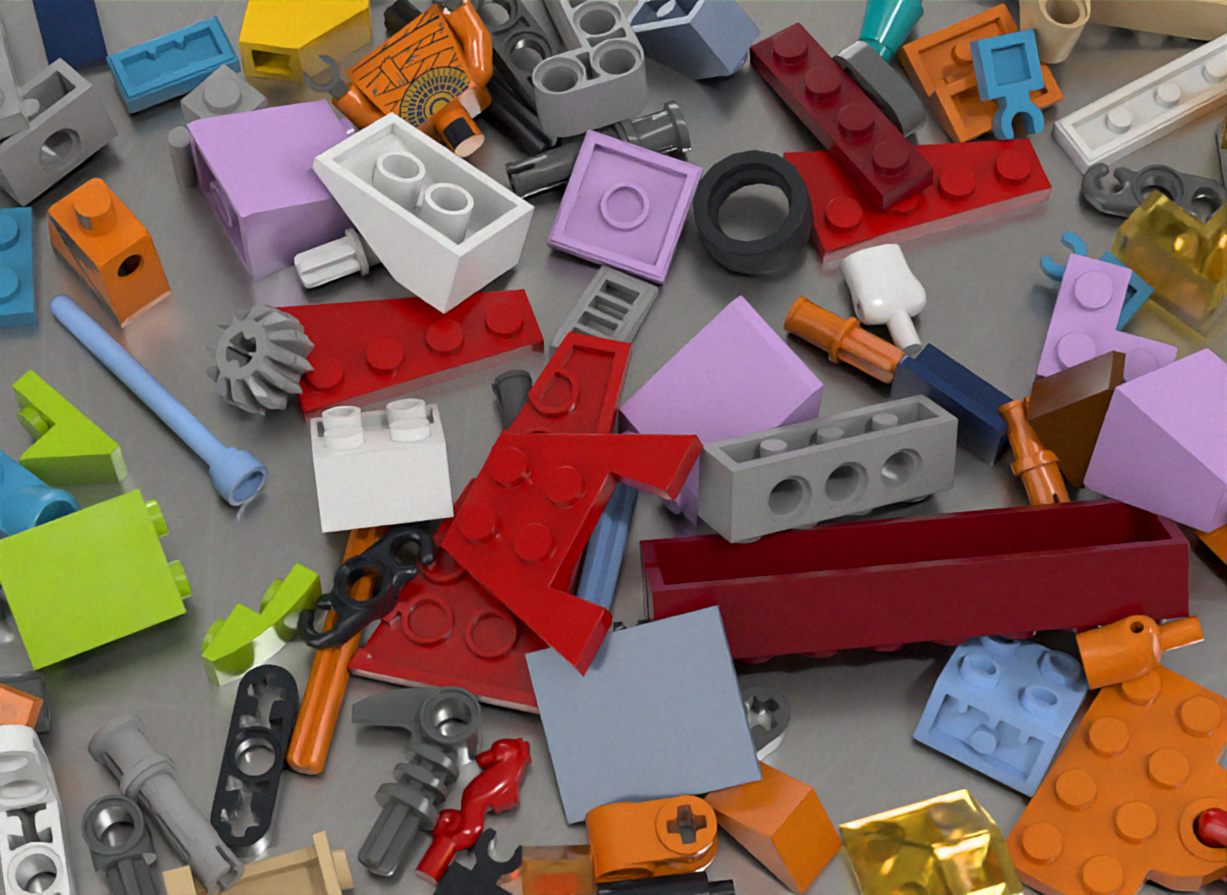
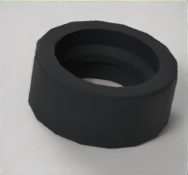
(744, 170)

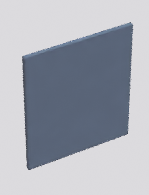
(648, 716)

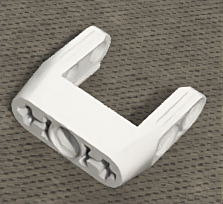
(26, 787)

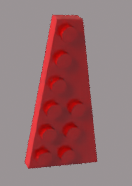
(445, 620)

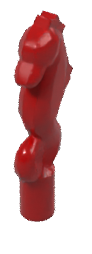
(492, 789)

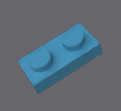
(18, 267)

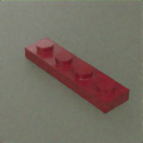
(841, 116)

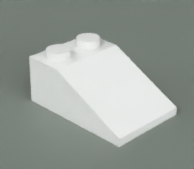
(425, 210)

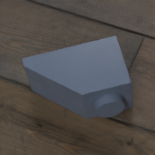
(694, 35)

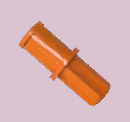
(843, 339)

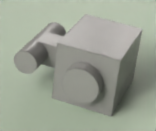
(216, 96)

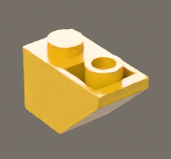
(287, 35)

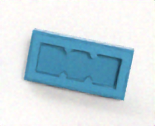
(171, 64)

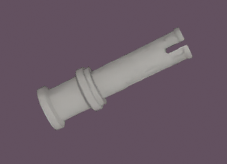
(152, 783)

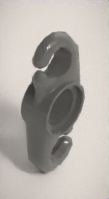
(1182, 186)

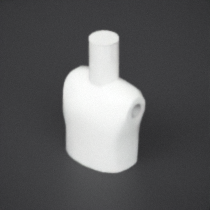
(886, 292)

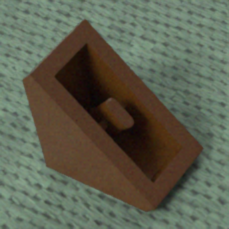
(1071, 409)

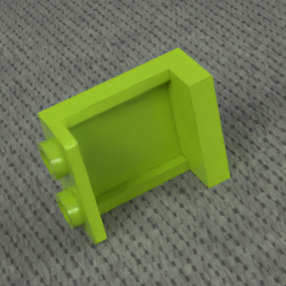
(91, 578)

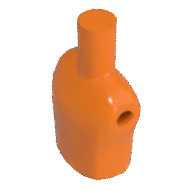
(1131, 647)

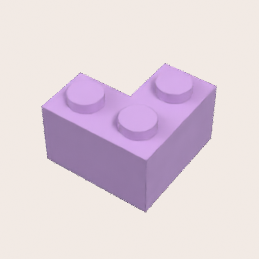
(1087, 321)

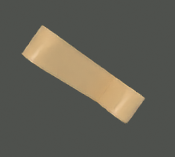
(1060, 22)

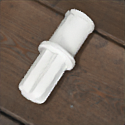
(335, 260)

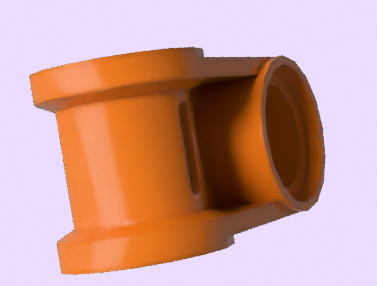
(645, 839)

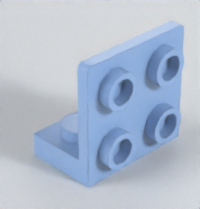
(1003, 708)

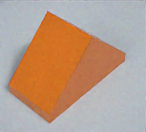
(779, 825)

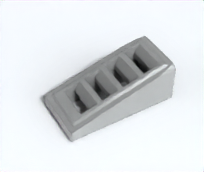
(594, 294)

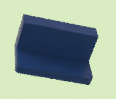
(960, 394)

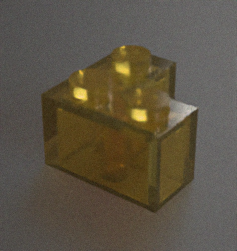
(1178, 259)

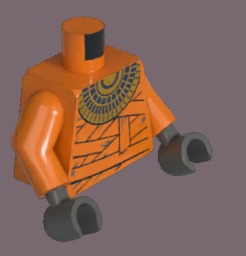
(425, 74)

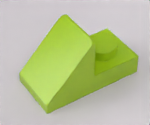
(67, 443)

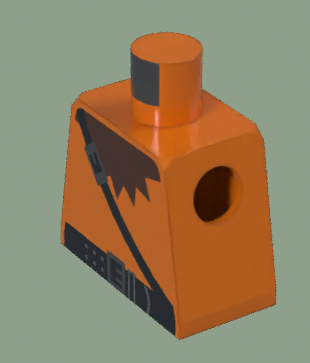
(94, 236)

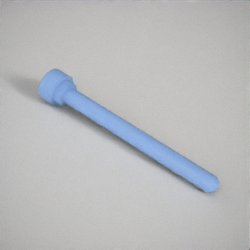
(234, 472)

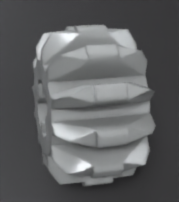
(260, 359)

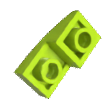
(250, 638)

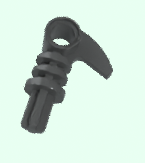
(431, 761)

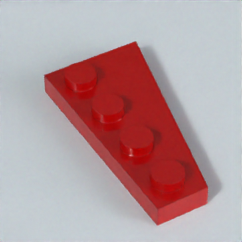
(967, 186)
(405, 345)

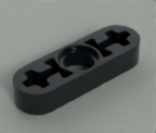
(246, 711)

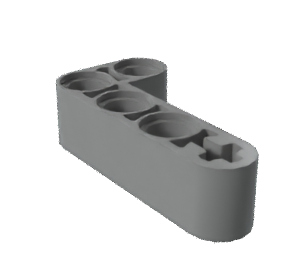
(598, 77)

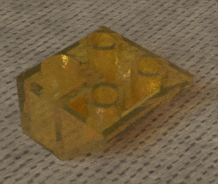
(931, 850)

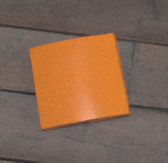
(946, 77)

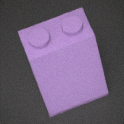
(263, 182)
(723, 386)
(1168, 443)

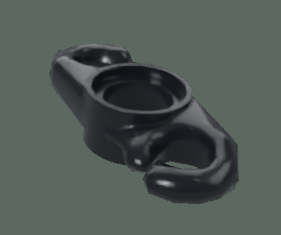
(356, 614)

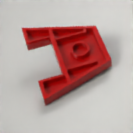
(536, 513)

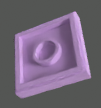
(625, 207)

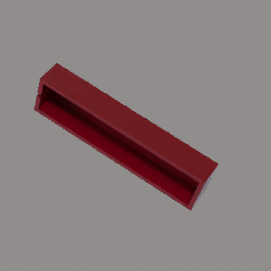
(925, 578)

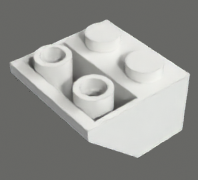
(380, 465)

